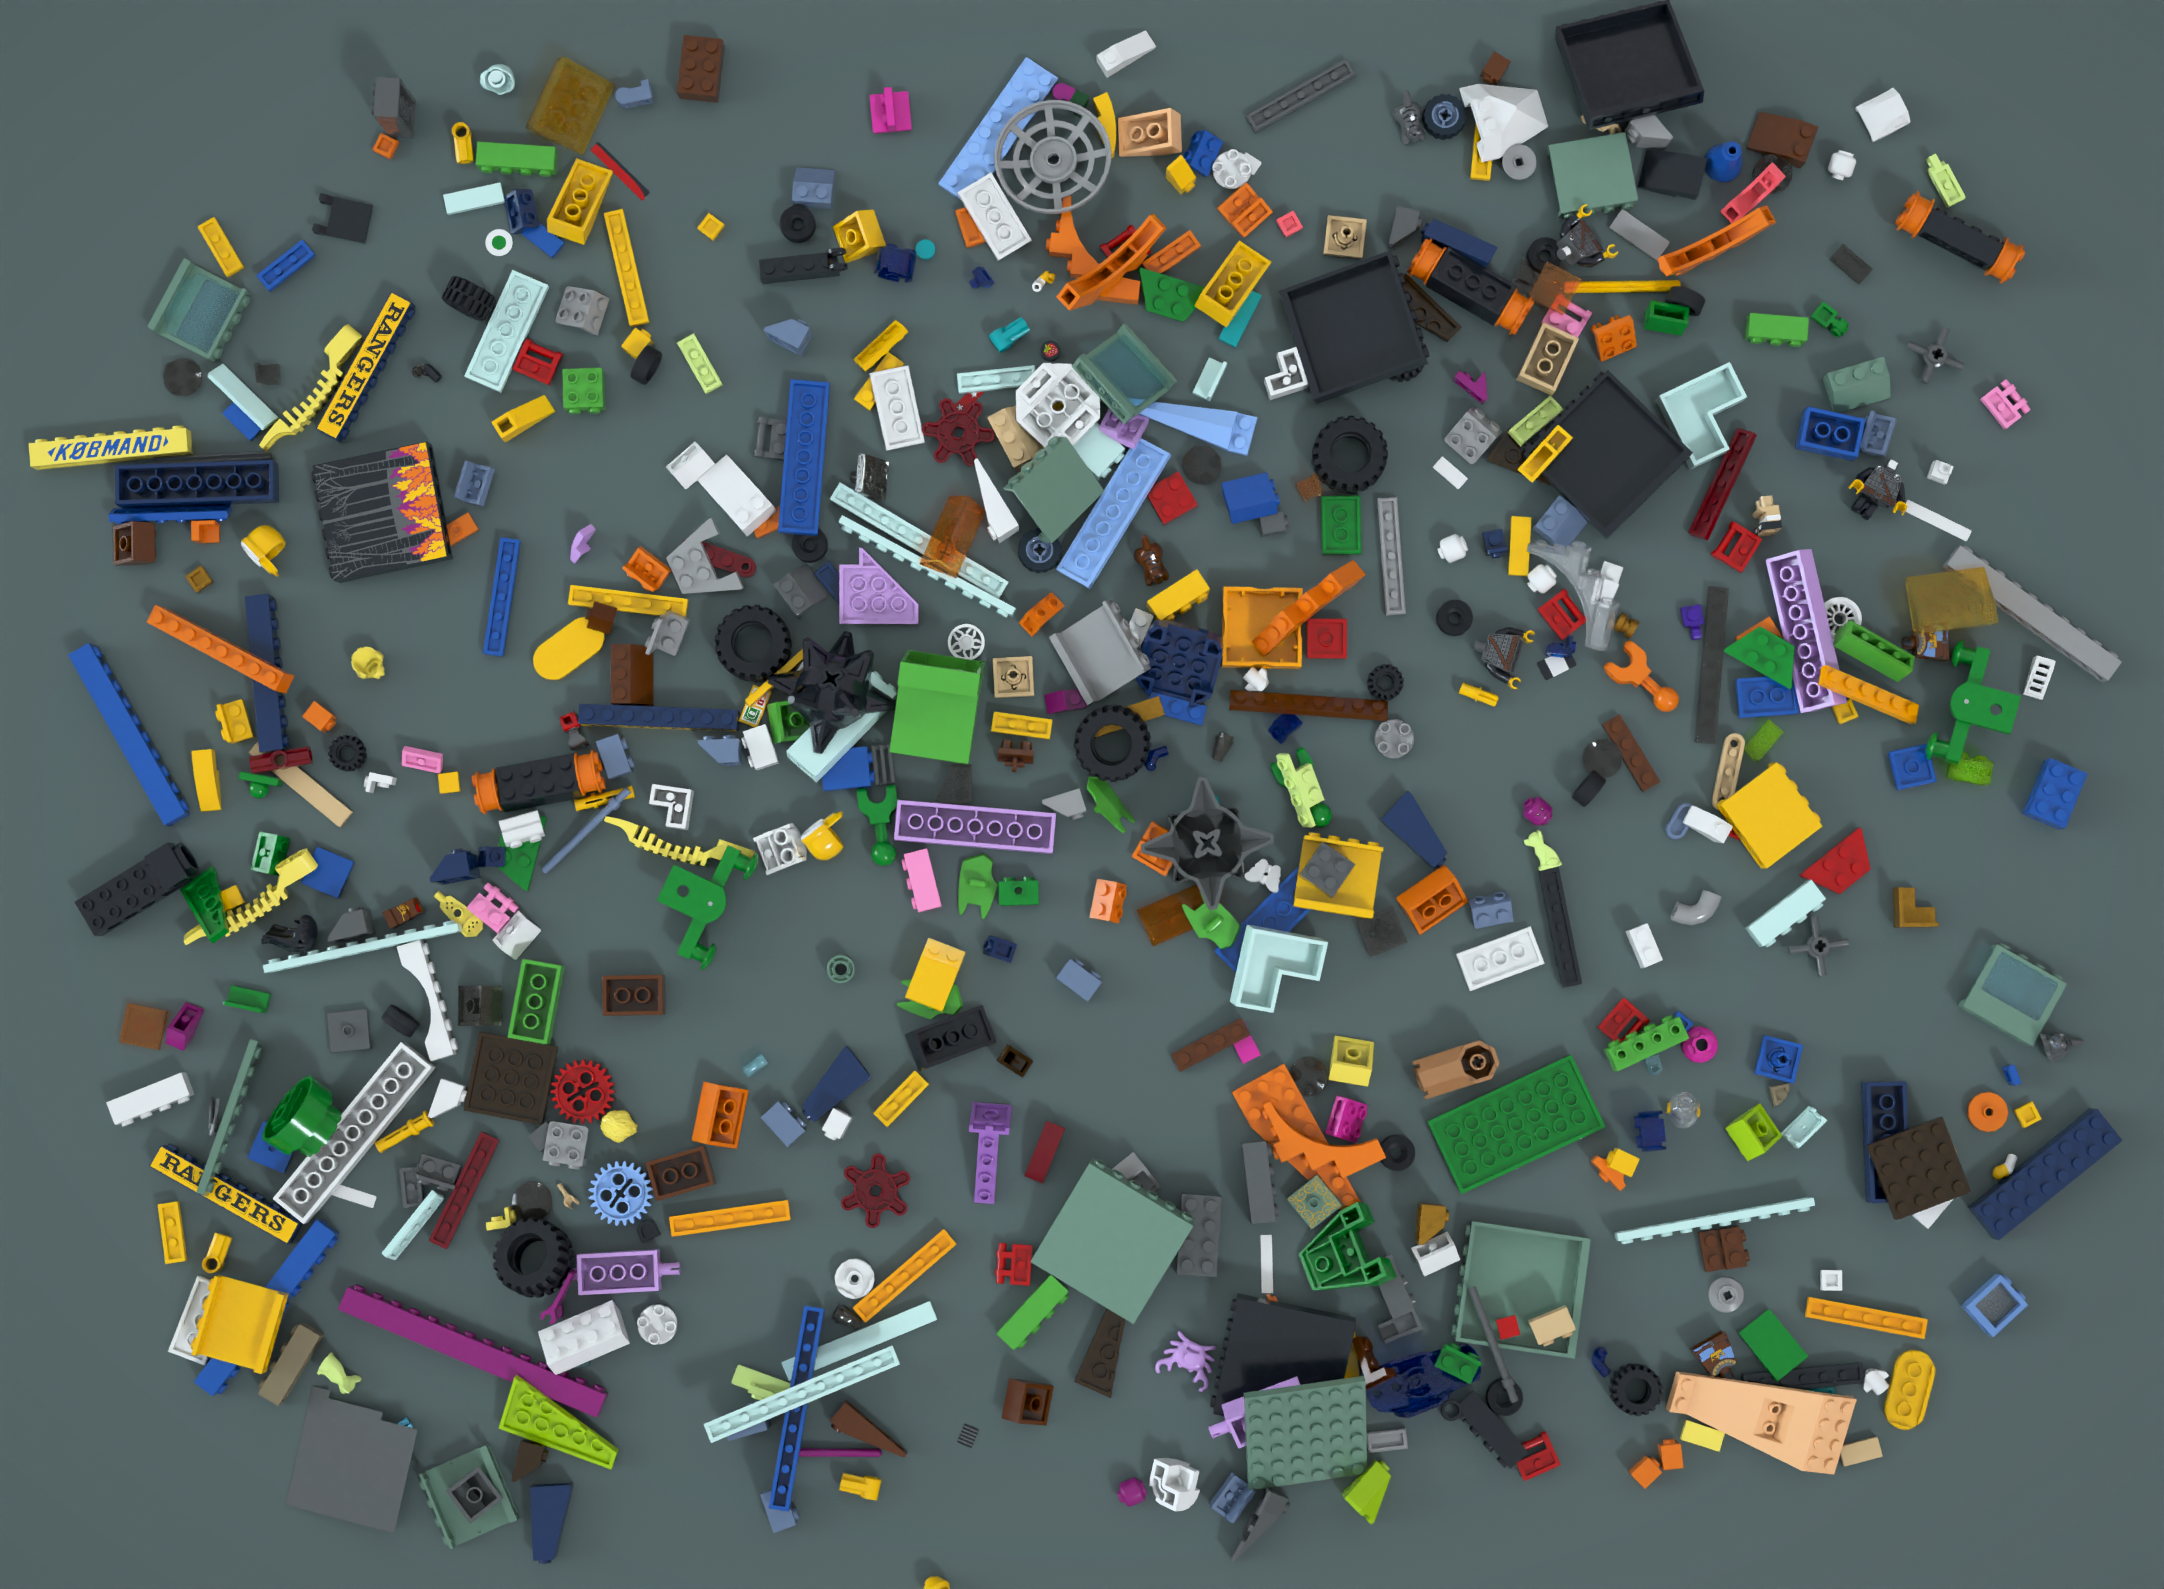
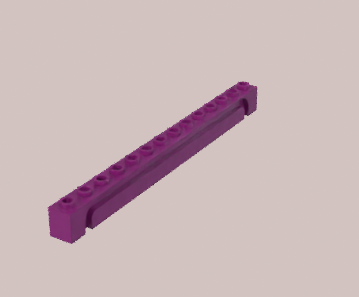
(471, 1350)

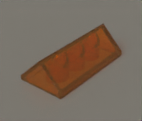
(953, 535)
(1167, 918)

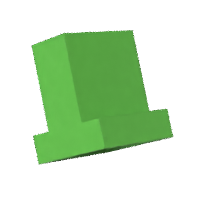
(937, 706)

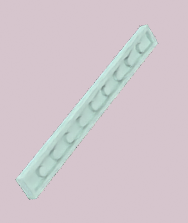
(912, 537)
(902, 554)
(354, 948)
(1706, 1222)
(801, 1394)

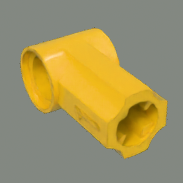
(463, 144)
(218, 1251)
(866, 1486)

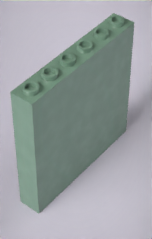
(1113, 1240)
(1521, 1276)

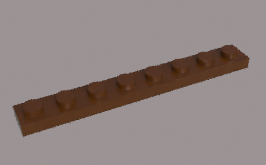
(1308, 705)

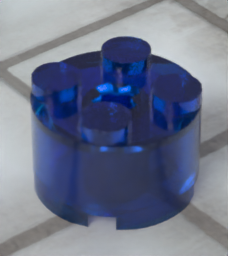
(895, 263)
(1650, 1131)

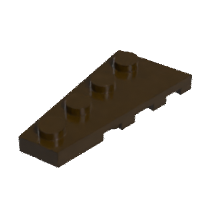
(1429, 313)
(1510, 455)
(1100, 1361)

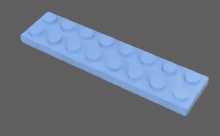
(976, 159)
(1113, 513)

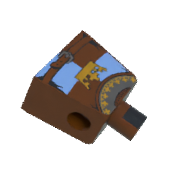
(1928, 646)
(1715, 1355)

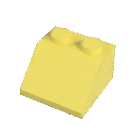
(1351, 1061)

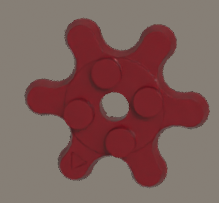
(954, 419)
(872, 1204)

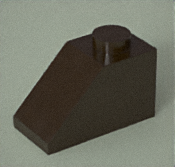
(529, 1457)

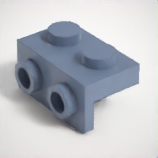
(1877, 434)
(474, 483)
(1491, 910)
(1232, 1498)

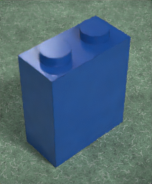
(1250, 497)
(850, 771)

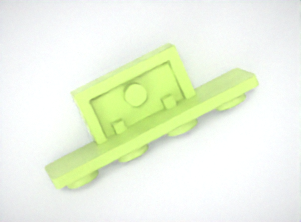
(1302, 788)
(758, 1383)

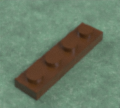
(1631, 753)
(1210, 1044)

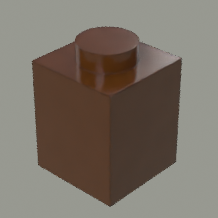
(1495, 69)
(601, 617)

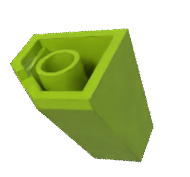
(1368, 1490)

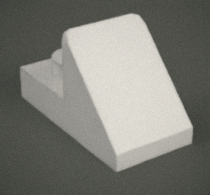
(1612, 575)

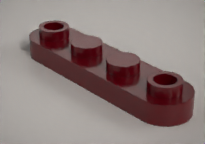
(729, 561)

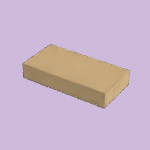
(1860, 1451)

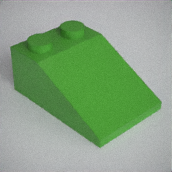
(785, 722)

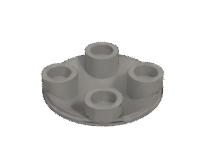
(1394, 738)

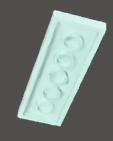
(506, 331)

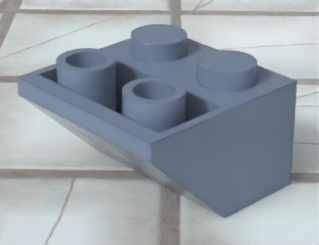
(725, 751)

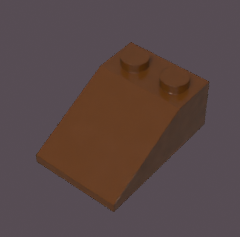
(1782, 137)

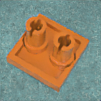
(1614, 337)

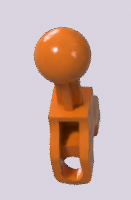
(1637, 673)

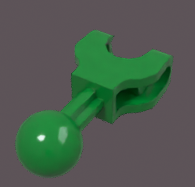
(1321, 812)
(879, 815)

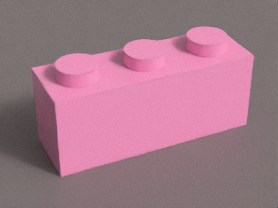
(921, 880)

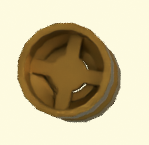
(1625, 625)

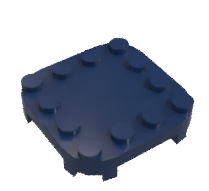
(1181, 661)

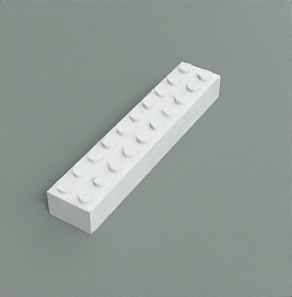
(355, 1133)

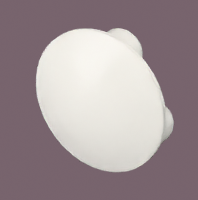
(1231, 169)
(657, 1324)

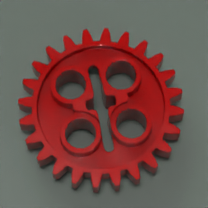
(591, 1107)

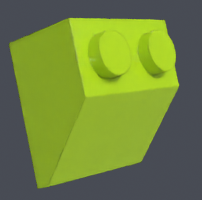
(1753, 1132)

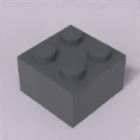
(1326, 870)

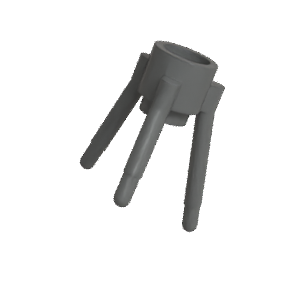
(214, 1122)

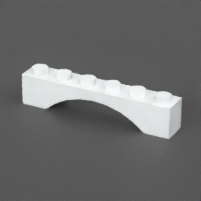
(439, 1039)

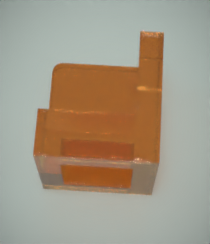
(1309, 488)

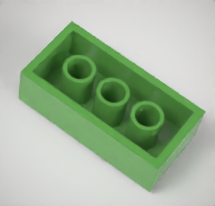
(536, 1001)

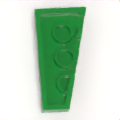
(206, 903)

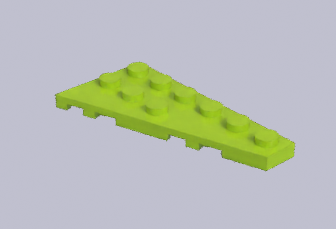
(545, 1422)

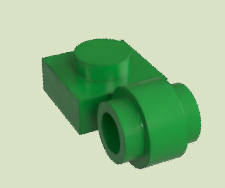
(1825, 316)

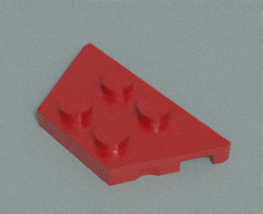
(1841, 864)

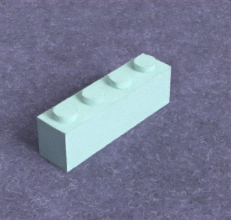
(1785, 913)

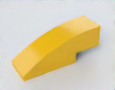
(1107, 118)
(1545, 453)
(206, 779)

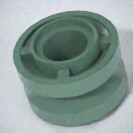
(847, 975)

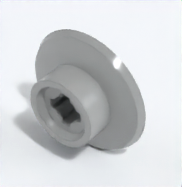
(1527, 160)
(1724, 1285)

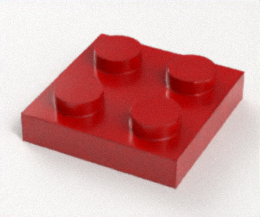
(1171, 498)
(1326, 638)

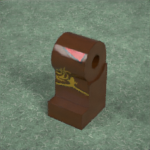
(403, 913)

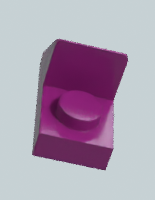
(1477, 390)
(1064, 701)

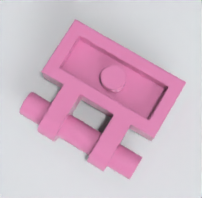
(2001, 407)
(488, 912)

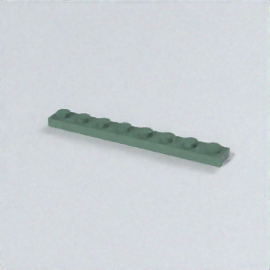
(227, 1124)

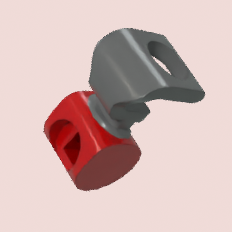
(570, 725)

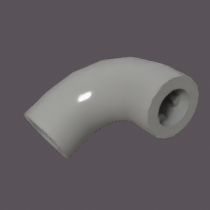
(1696, 913)

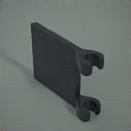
(347, 219)

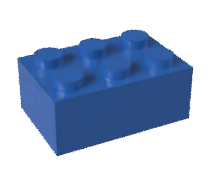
(1830, 433)
(2054, 793)

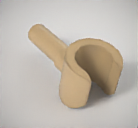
(568, 1198)

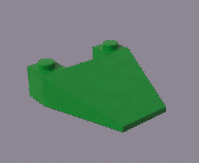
(1338, 1256)

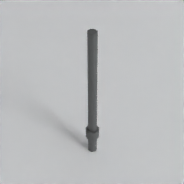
(1506, 1381)

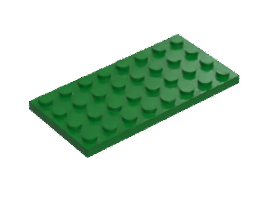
(1516, 1124)

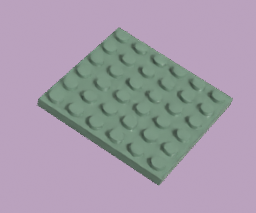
(1305, 1433)

